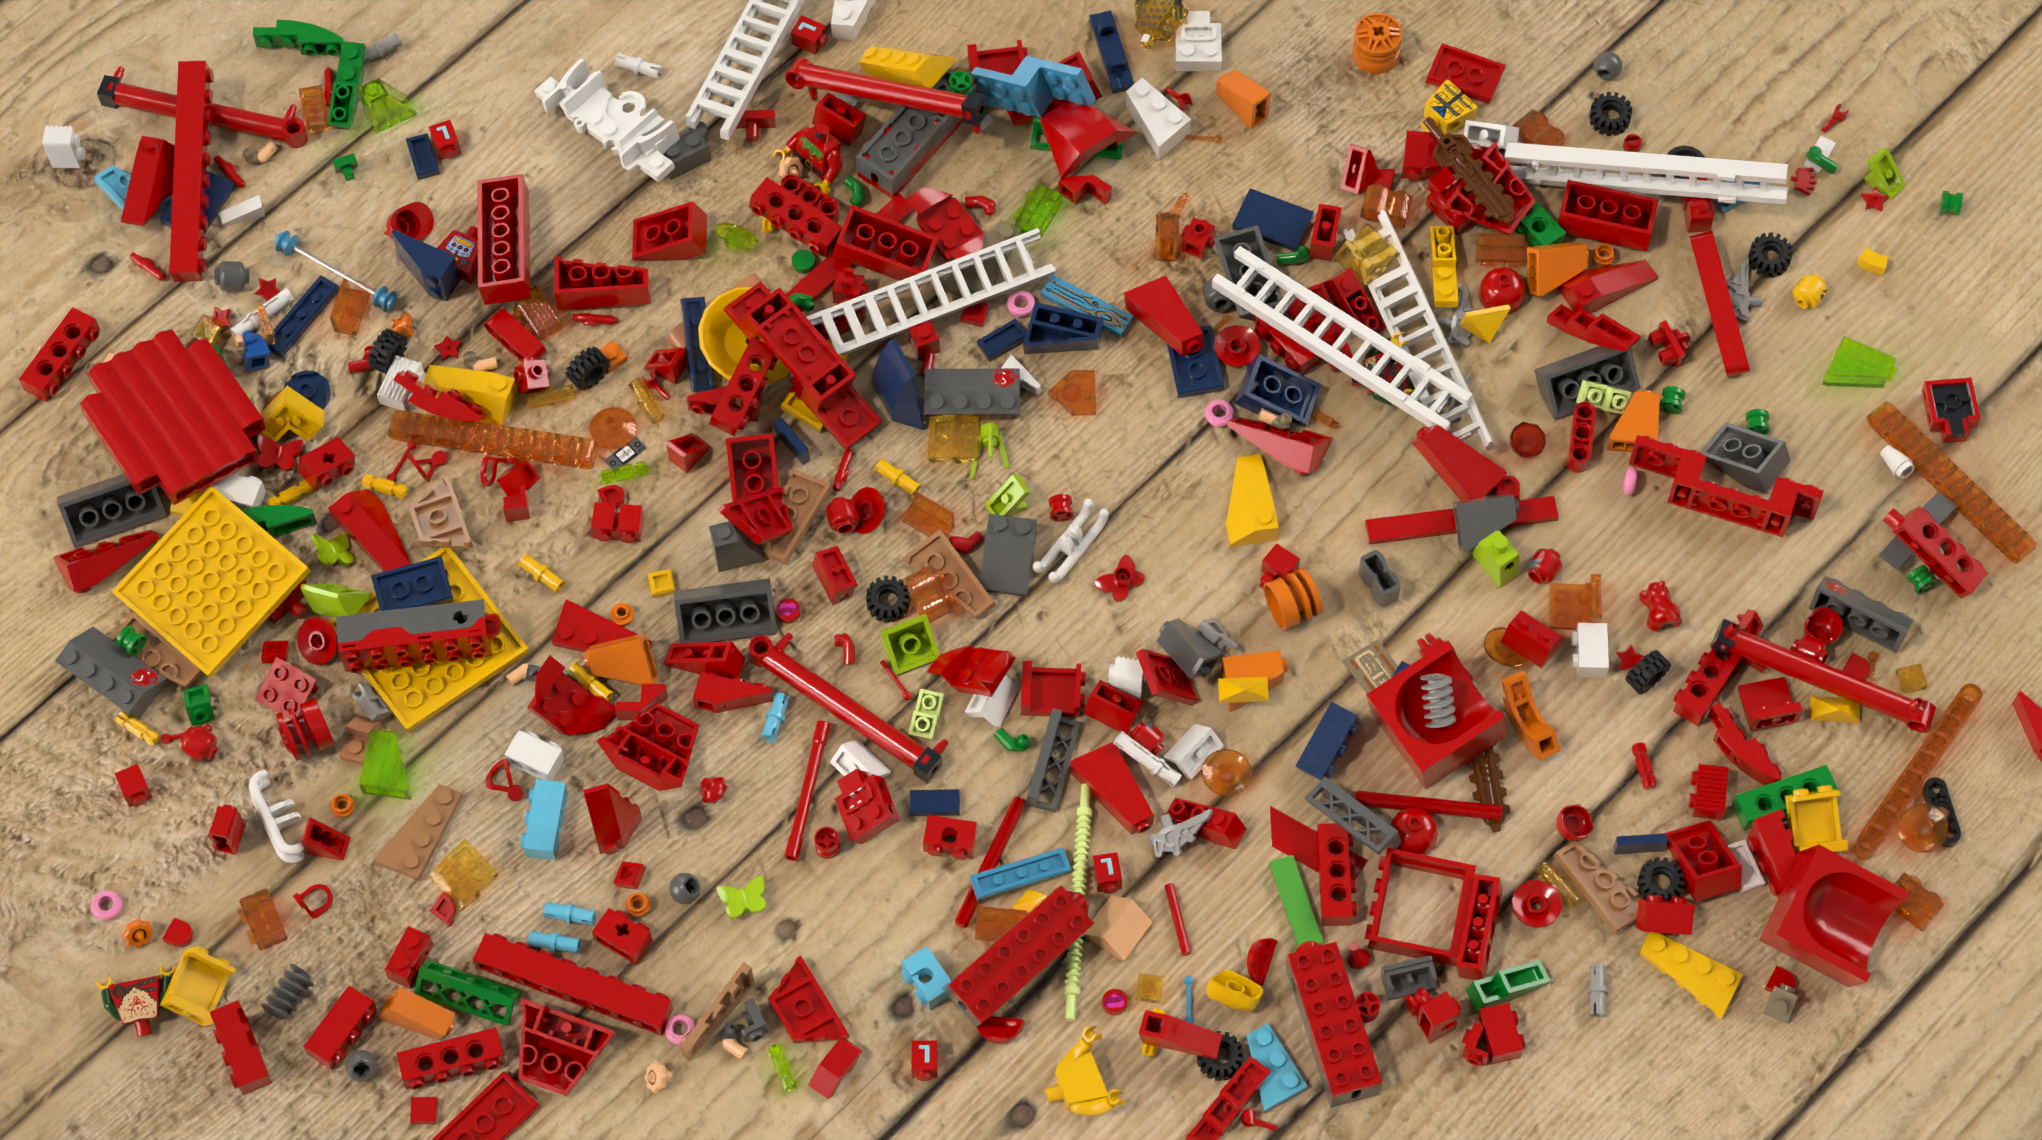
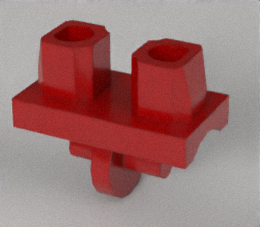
(1673, 342)

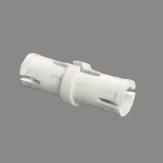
(638, 65)

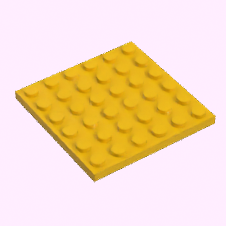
(211, 581)
(425, 690)

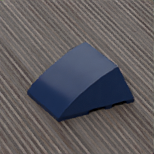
(898, 387)

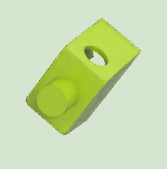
(1495, 555)

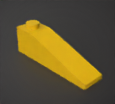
(488, 389)
(1251, 505)

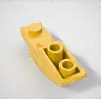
(1443, 266)

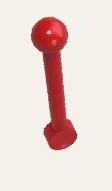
(411, 446)
(906, 694)
(166, 738)

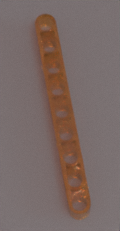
(493, 439)
(1952, 482)
(1910, 778)

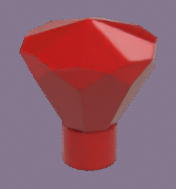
(1357, 957)

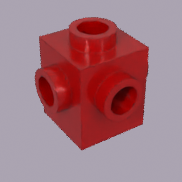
(1198, 237)
(531, 375)

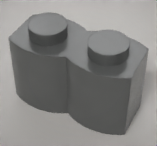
(1381, 580)

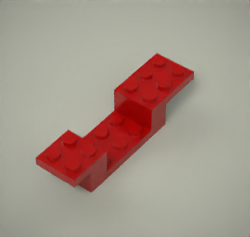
(809, 358)
(1721, 502)

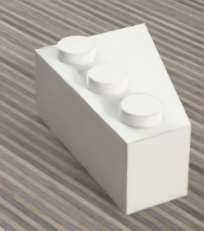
(849, 18)
(1157, 117)

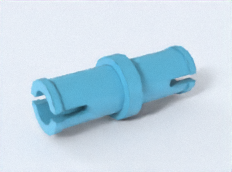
(775, 717)
(569, 913)
(554, 942)

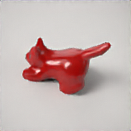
(1661, 608)

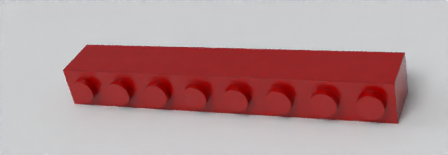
(573, 983)

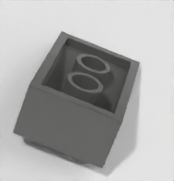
(1747, 456)
(1008, 554)

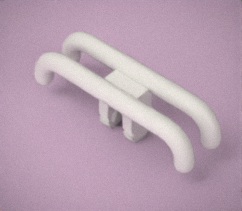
(1072, 542)
(286, 852)

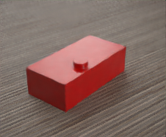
(1607, 215)
(884, 245)

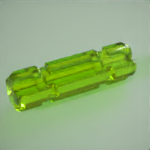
(624, 472)
(782, 1067)

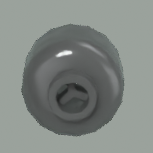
(231, 276)
(1214, 299)

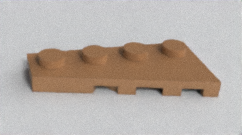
(804, 499)
(958, 577)
(161, 654)
(419, 837)
(1602, 889)
(720, 1009)

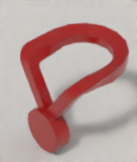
(438, 458)
(484, 465)
(514, 792)
(321, 910)

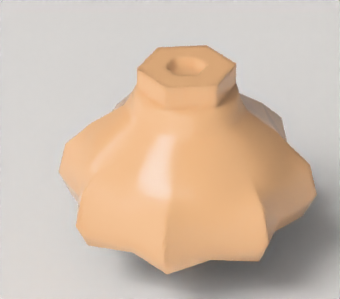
(791, 166)
(657, 1077)

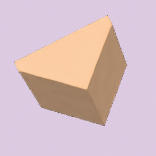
(1119, 927)

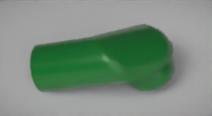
(1815, 156)
(803, 300)

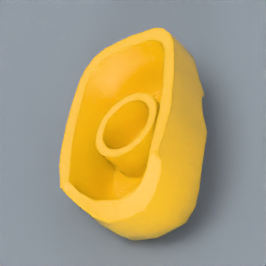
(1234, 991)

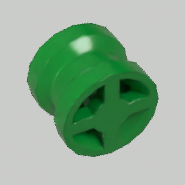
(959, 79)
(1951, 203)
(1672, 400)
(1757, 421)
(1921, 579)
(131, 640)

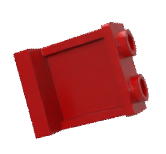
(998, 60)
(1051, 689)

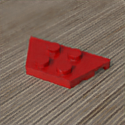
(760, 516)
(805, 1008)

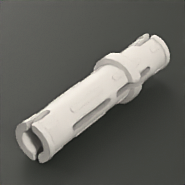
(272, 306)
(1156, 765)

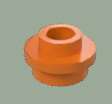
(1604, 249)
(622, 620)
(342, 799)
(638, 898)

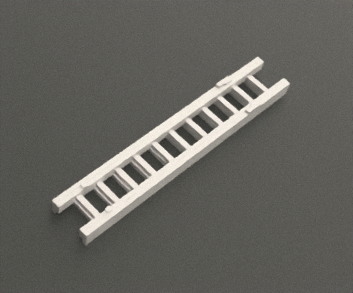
(731, 53)
(1650, 163)
(933, 275)
(1433, 328)
(1332, 353)

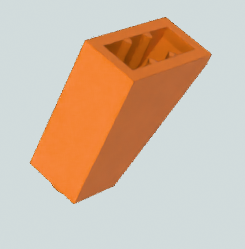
(1244, 97)
(1554, 265)
(1639, 418)
(623, 660)
(1255, 665)
(417, 1014)

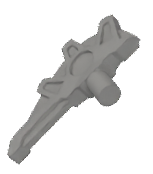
(1740, 295)
(1458, 334)
(1176, 836)

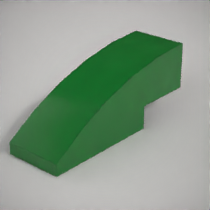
(281, 518)
(1507, 985)

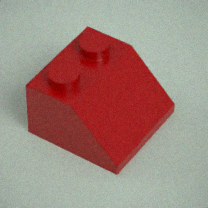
(1532, 639)

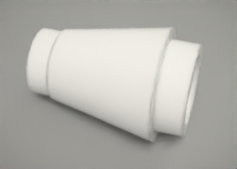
(1898, 463)

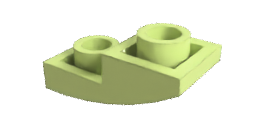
(1604, 396)
(926, 714)

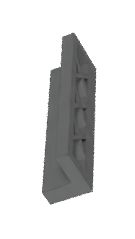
(1042, 766)
(1355, 811)

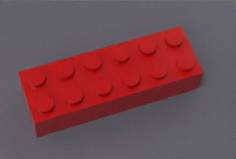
(503, 239)

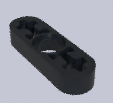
(1943, 801)

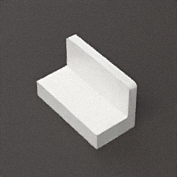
(995, 707)
(1193, 749)
(857, 756)

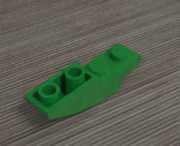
(308, 37)
(345, 88)

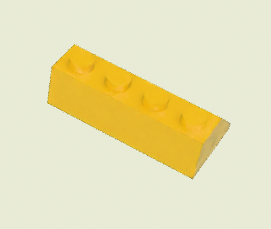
(905, 65)

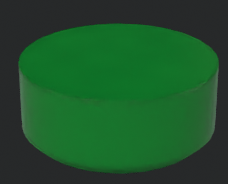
(803, 261)

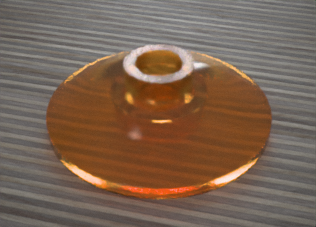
(613, 436)
(1500, 652)
(1228, 762)
(1919, 817)

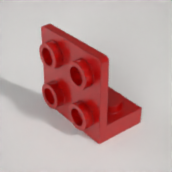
(1768, 704)

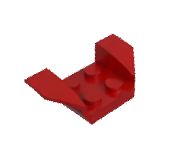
(948, 220)
(973, 669)
(566, 704)

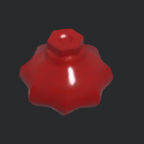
(712, 789)

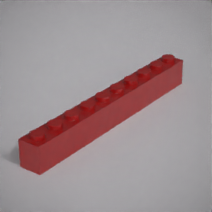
(190, 171)

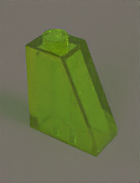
(384, 105)
(1859, 366)
(384, 767)

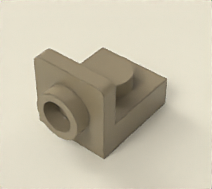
(1781, 1003)

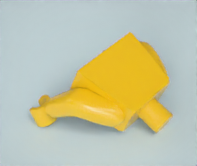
(1081, 1082)

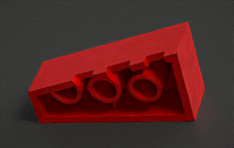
(1773, 849)

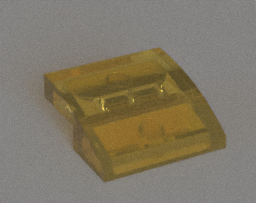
(1367, 255)
(954, 438)
(463, 874)

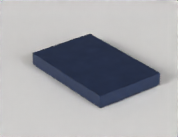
(217, 192)
(1277, 219)
(1197, 371)
(413, 585)

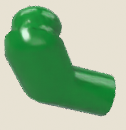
(857, 189)
(1299, 256)
(1010, 743)

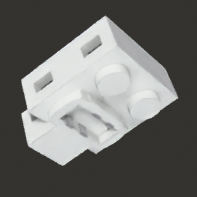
(1198, 43)

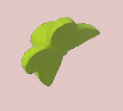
(333, 550)
(744, 899)

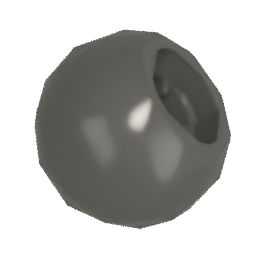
(1608, 65)
(684, 888)
(361, 1065)

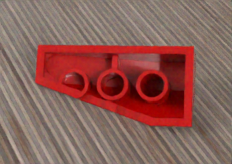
(88, 568)
(612, 817)

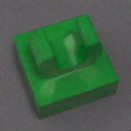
(345, 164)

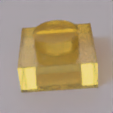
(206, 329)
(1911, 678)
(1149, 988)

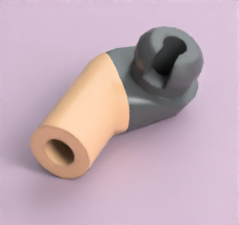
(525, 671)
(730, 1041)

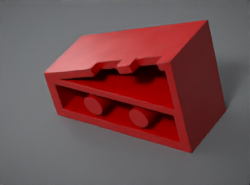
(240, 1048)

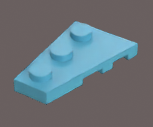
(115, 185)
(1284, 1080)

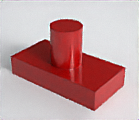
(756, 119)
(292, 604)

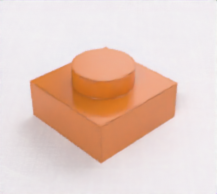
(614, 355)

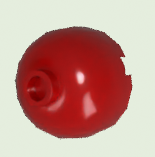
(1501, 288)
(1416, 830)

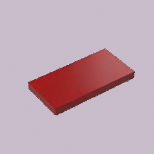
(493, 1113)

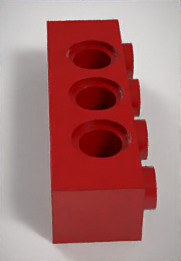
(792, 206)
(60, 342)
(723, 416)
(1928, 550)
(1694, 707)
(1332, 911)
(1479, 927)
(437, 1053)

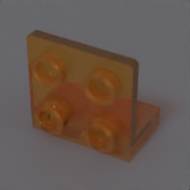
(1575, 603)

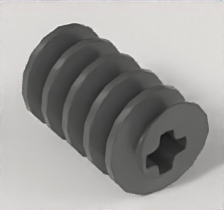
(287, 992)

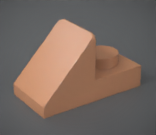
(357, 739)

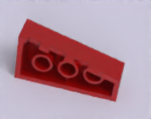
(598, 285)

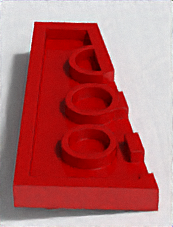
(1317, 318)
(582, 628)

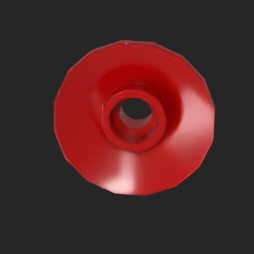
(1237, 337)
(870, 509)
(310, 641)
(1536, 893)

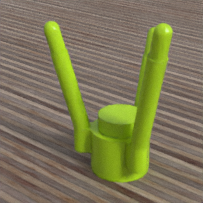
(990, 438)

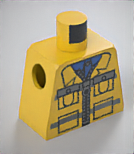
(1449, 108)

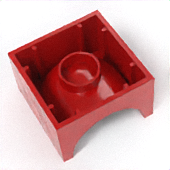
(1435, 751)
(1831, 915)

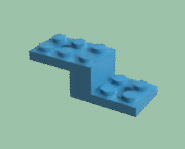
(1033, 86)

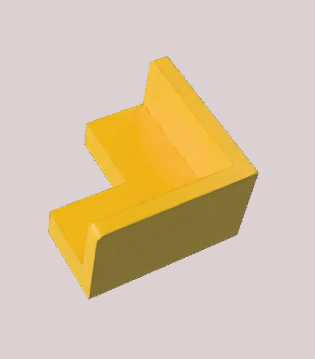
(292, 412)

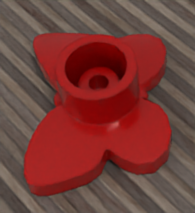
(277, 455)
(1121, 580)

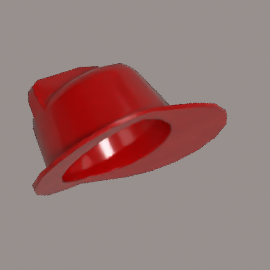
(412, 219)

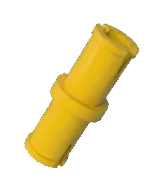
(897, 476)
(541, 573)
(589, 681)

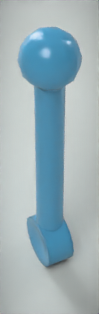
(1188, 981)

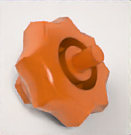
(403, 325)
(138, 933)

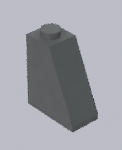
(1482, 517)
(733, 547)
(1188, 648)

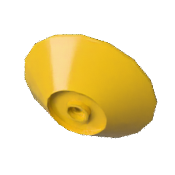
(724, 342)

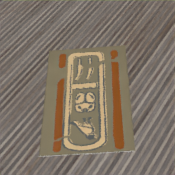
(1371, 666)

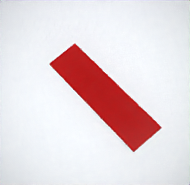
(1301, 842)

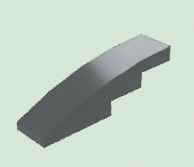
(1896, 552)

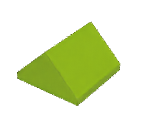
(334, 599)
(909, 644)

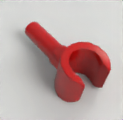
(1183, 98)
(1837, 116)
(653, 383)
(1249, 1120)

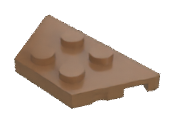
(440, 518)

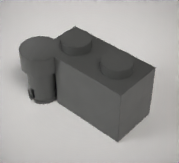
(689, 151)

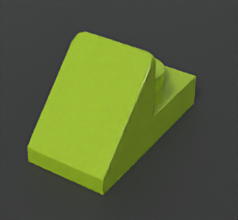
(1884, 173)
(1009, 498)

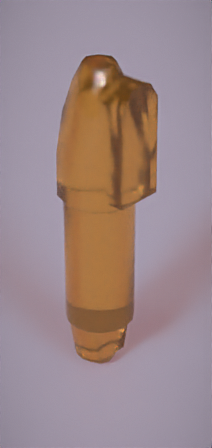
(1180, 203)
(267, 330)
(1323, 418)

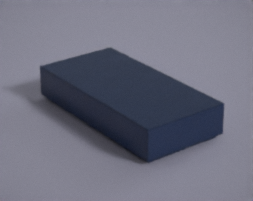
(422, 156)
(1002, 340)
(791, 440)
(935, 802)
(1640, 843)

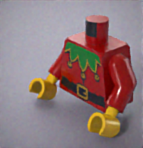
(817, 151)

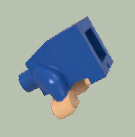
(255, 351)

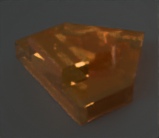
(1076, 392)

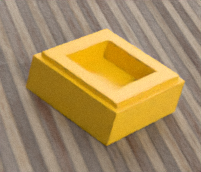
(661, 583)

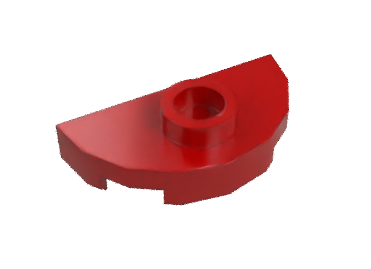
(1260, 958)
(1000, 1029)

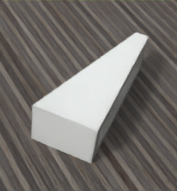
(243, 211)
(1026, 379)

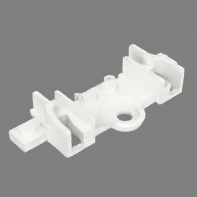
(589, 105)

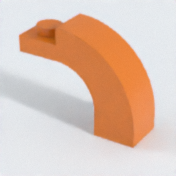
(1529, 724)

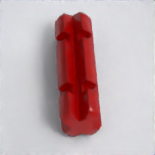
(1644, 765)

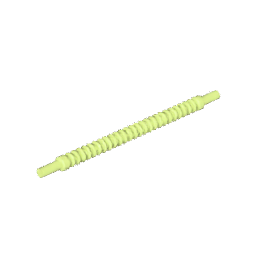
(1084, 814)

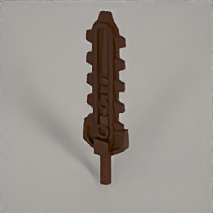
(1456, 153)
(1487, 784)

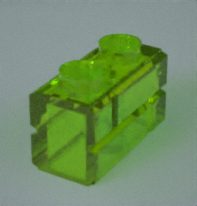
(1038, 210)

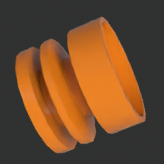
(1377, 43)
(1294, 598)

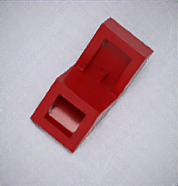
(1076, 187)
(650, 696)
(834, 1066)

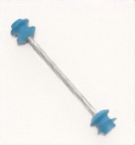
(291, 244)

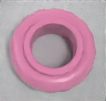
(1020, 296)
(1222, 405)
(1630, 481)
(111, 913)
(674, 1021)

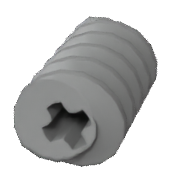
(1439, 699)

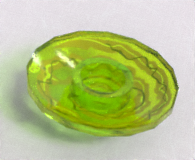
(735, 236)

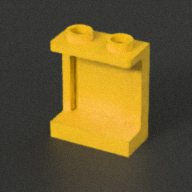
(1815, 819)
(197, 985)

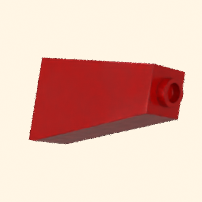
(1165, 314)
(1458, 464)
(1114, 787)

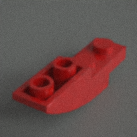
(447, 404)
(1746, 755)

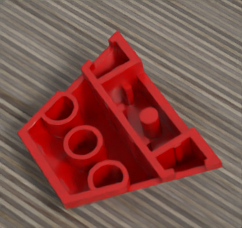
(1079, 133)
(1464, 204)
(653, 747)
(557, 1047)

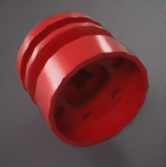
(304, 729)

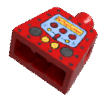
(465, 250)

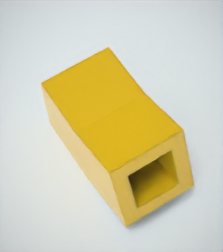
(1872, 262)

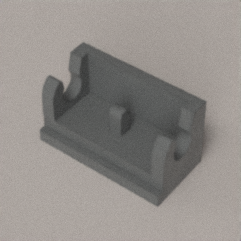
(1408, 976)

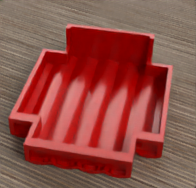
(172, 416)

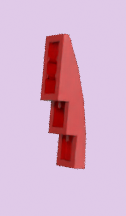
(1592, 329)
(1230, 1102)

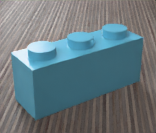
(544, 819)

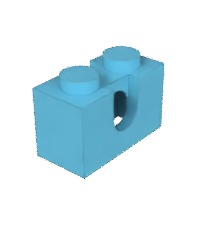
(922, 965)

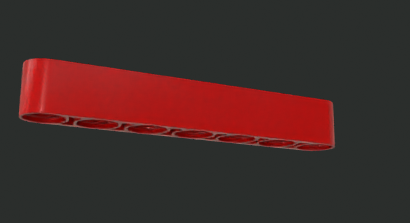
(1719, 304)

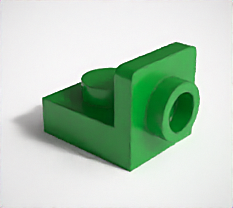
(199, 705)

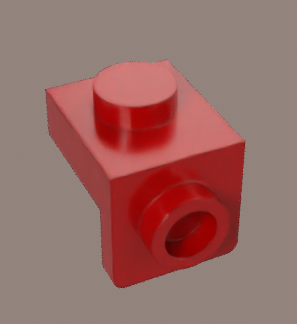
(1471, 1053)

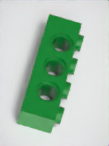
(1539, 219)
(1770, 795)

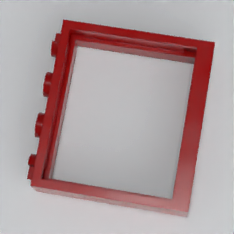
(1426, 864)

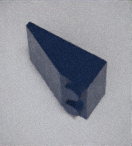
(430, 266)
(1277, 390)

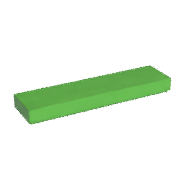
(1295, 900)

